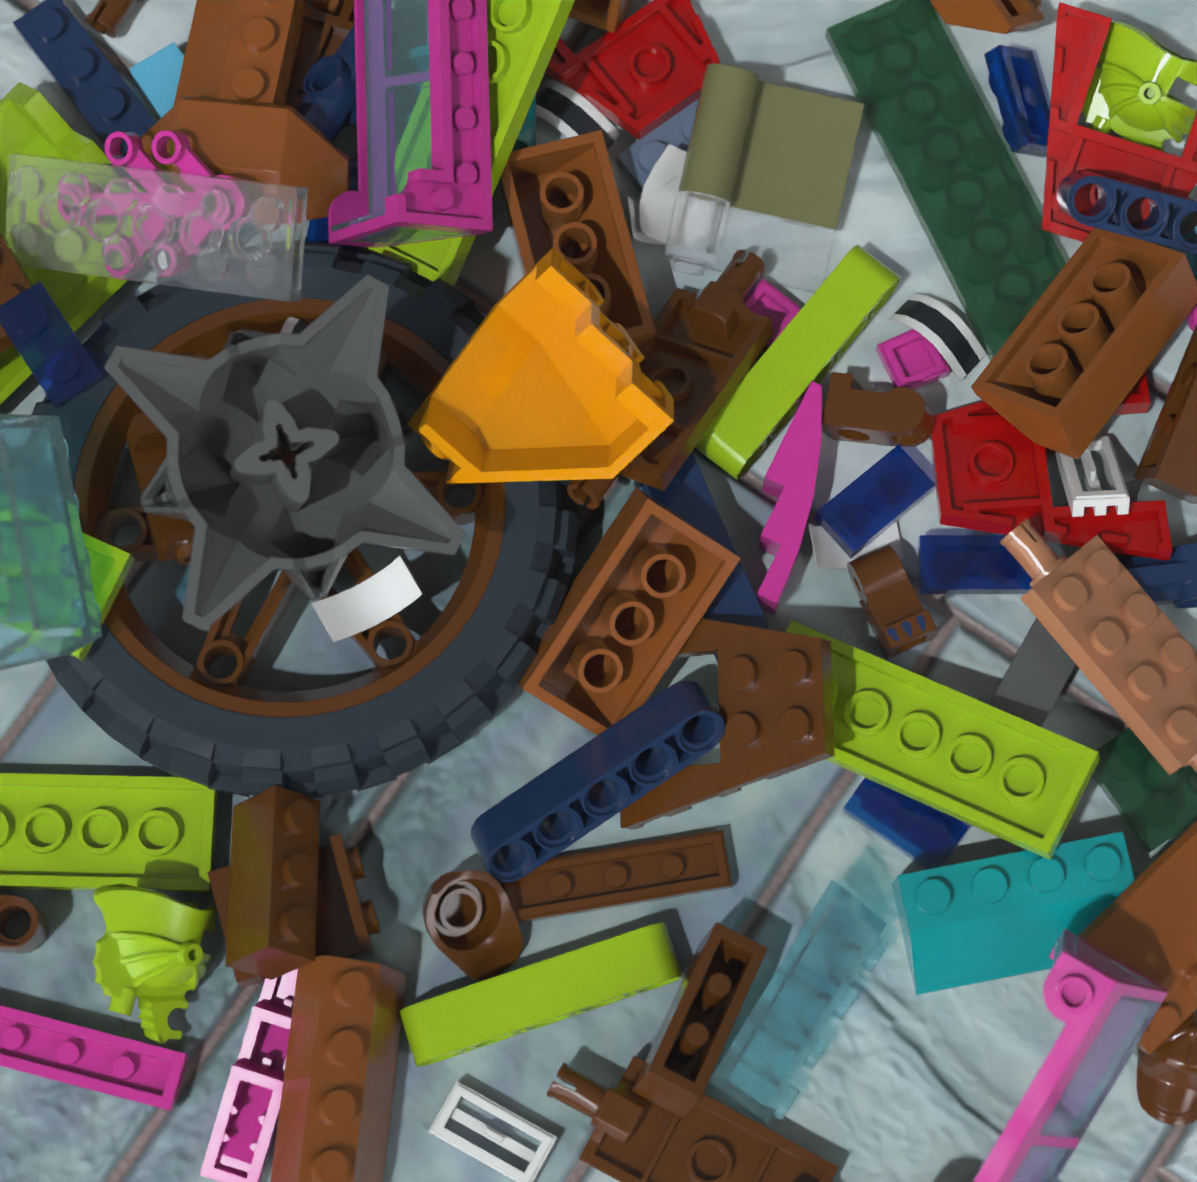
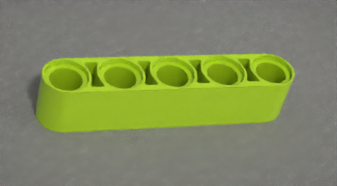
(798, 356)
(540, 994)

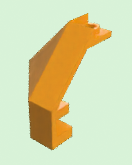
(544, 389)

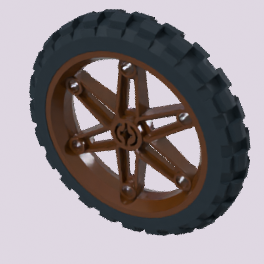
(358, 729)

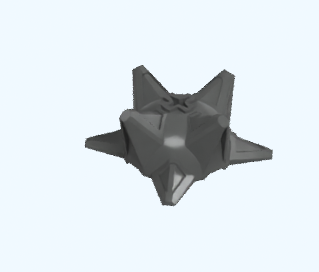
(310, 399)

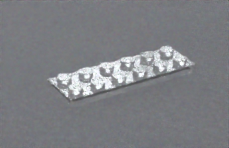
(157, 226)

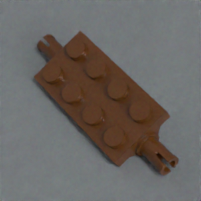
(700, 357)
(651, 1144)

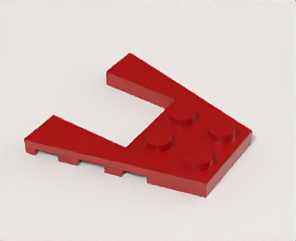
(643, 68)
(1075, 147)
(998, 478)

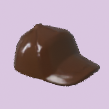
(472, 923)
(1169, 1077)

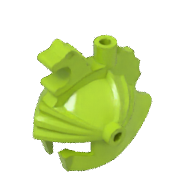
(1133, 89)
(150, 953)

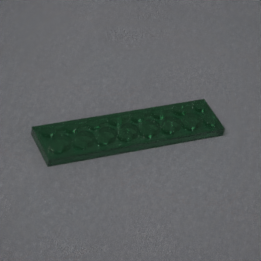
(949, 163)

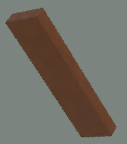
(621, 877)

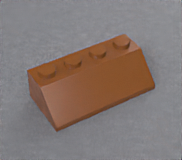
(241, 50)
(569, 201)
(1088, 340)
(627, 614)
(1156, 933)
(339, 1072)

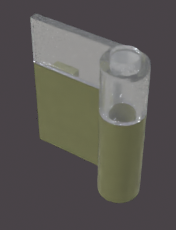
(762, 178)

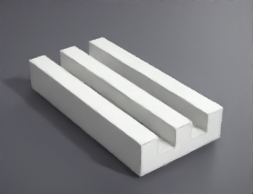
(1094, 496)
(449, 1111)

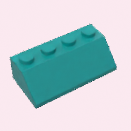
(1004, 910)

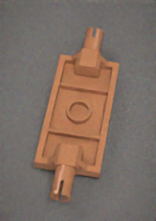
(1116, 641)

